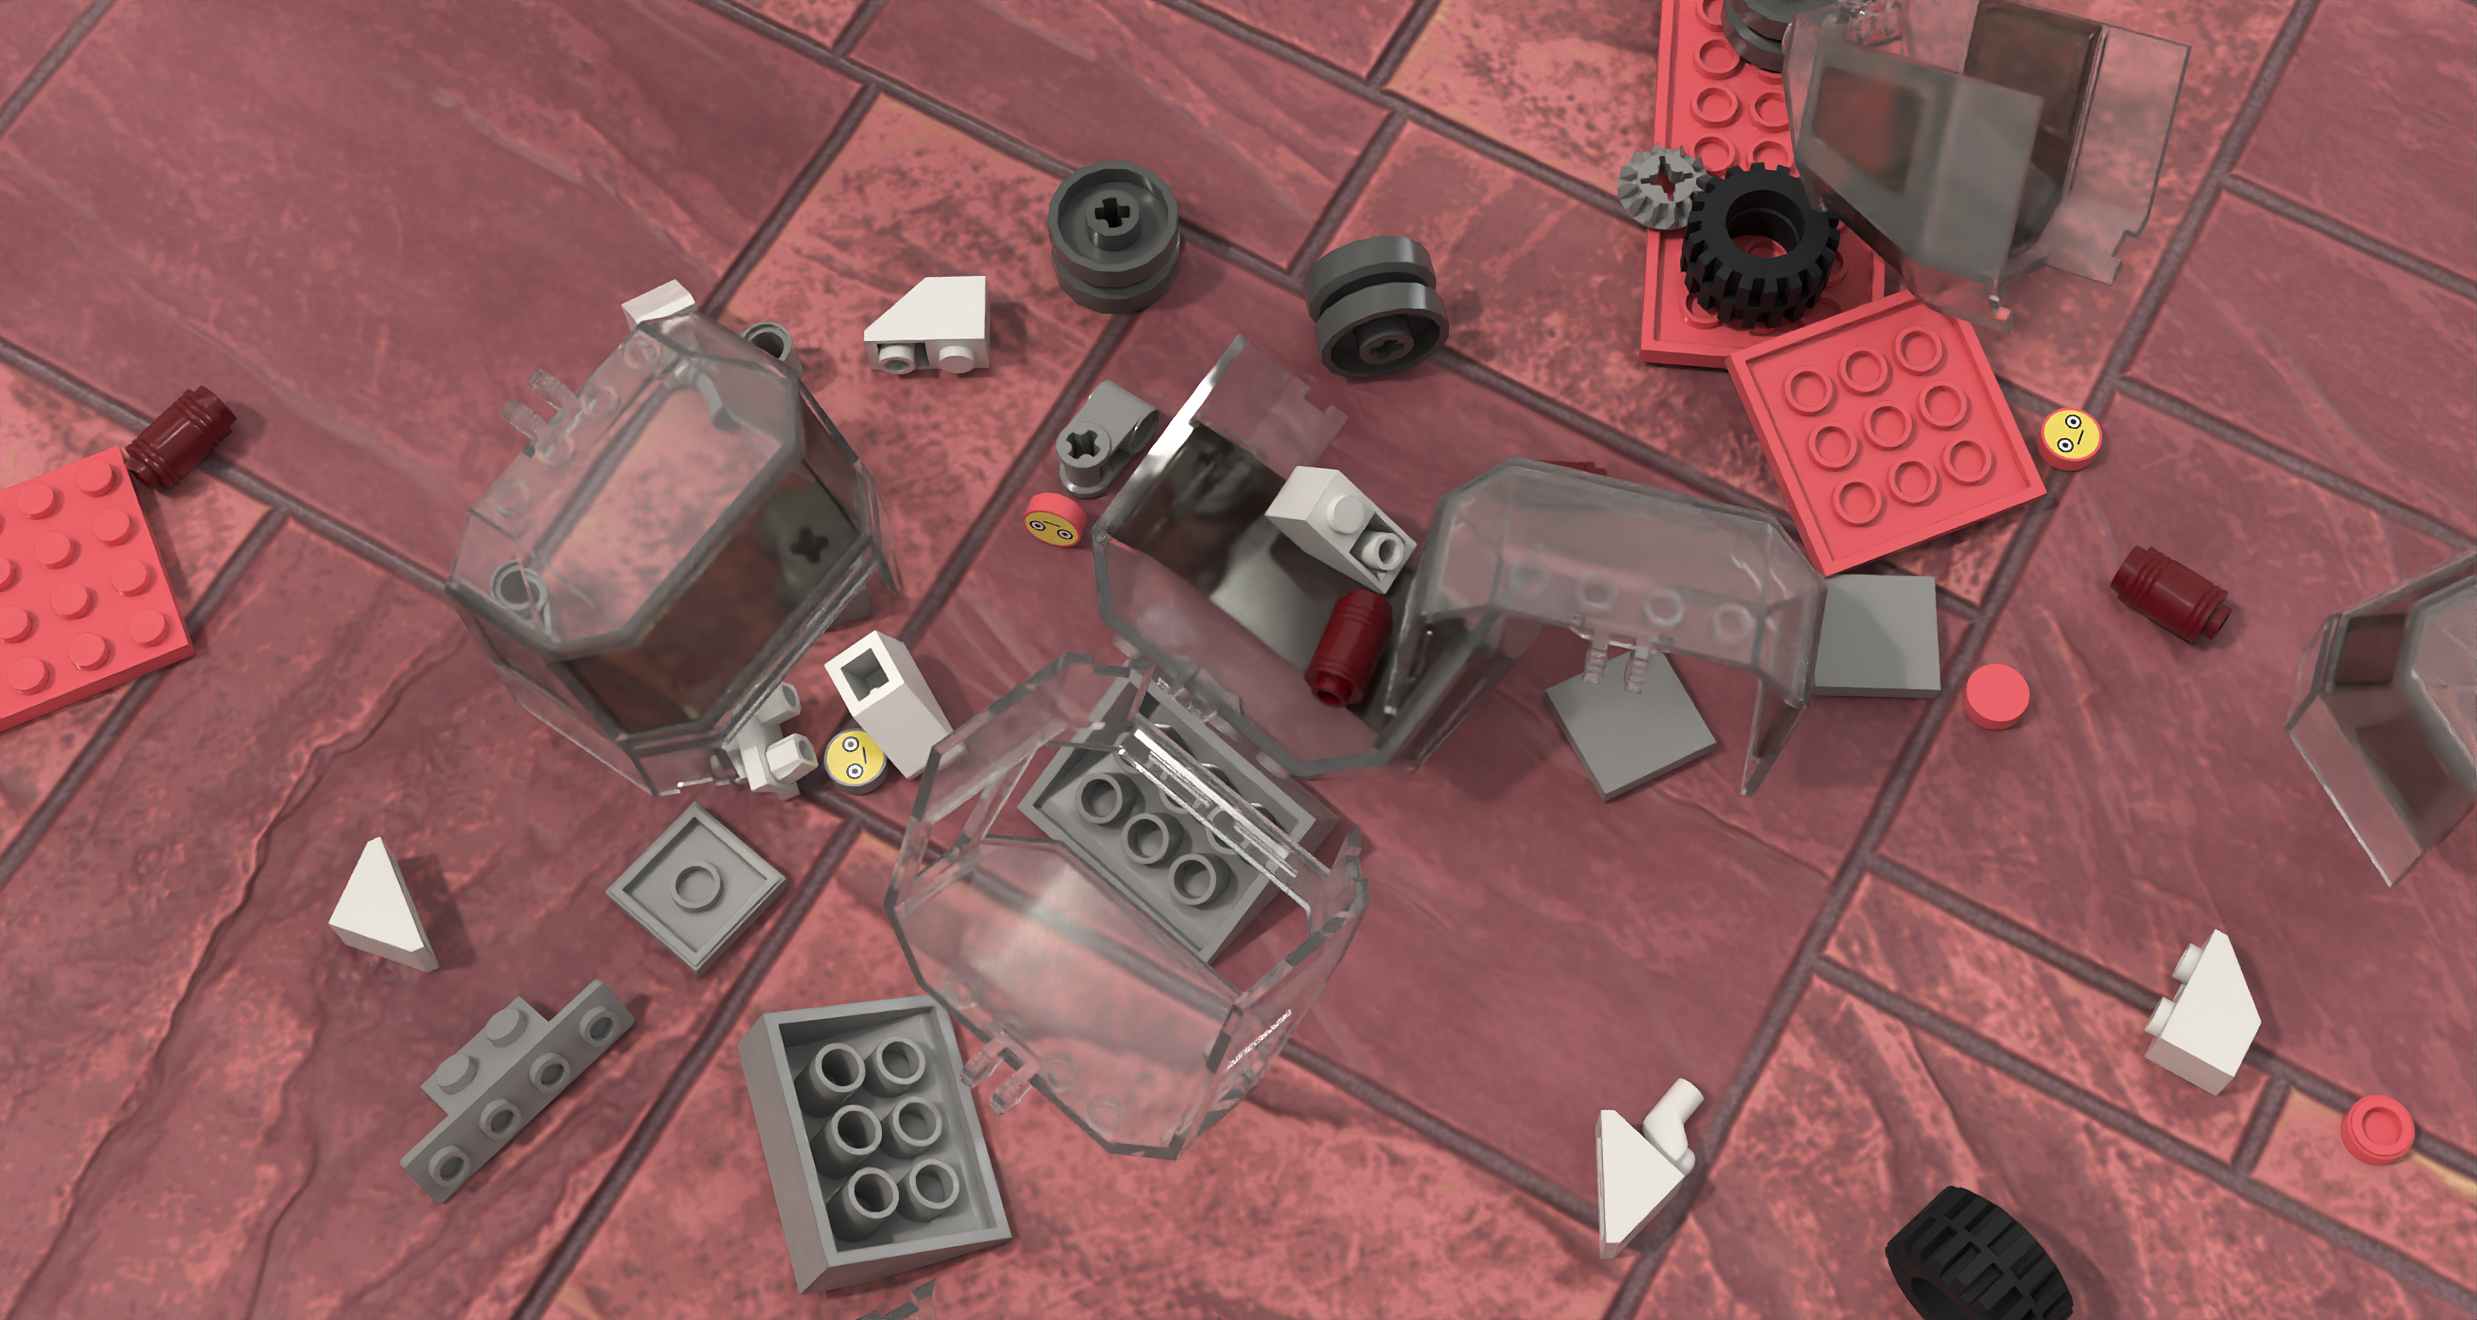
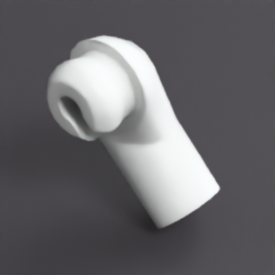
(1665, 1126)

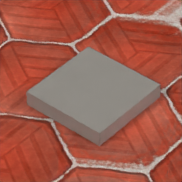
(1879, 638)
(1629, 735)
(697, 889)

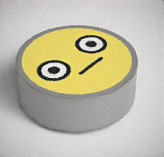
(855, 762)

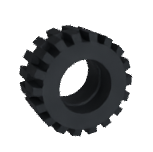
(1749, 285)
(1975, 1264)

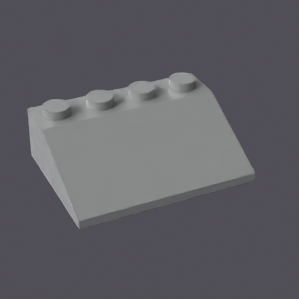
(1158, 848)
(870, 1140)

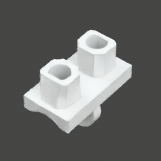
(765, 756)

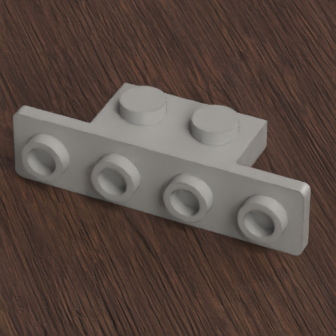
(508, 1079)

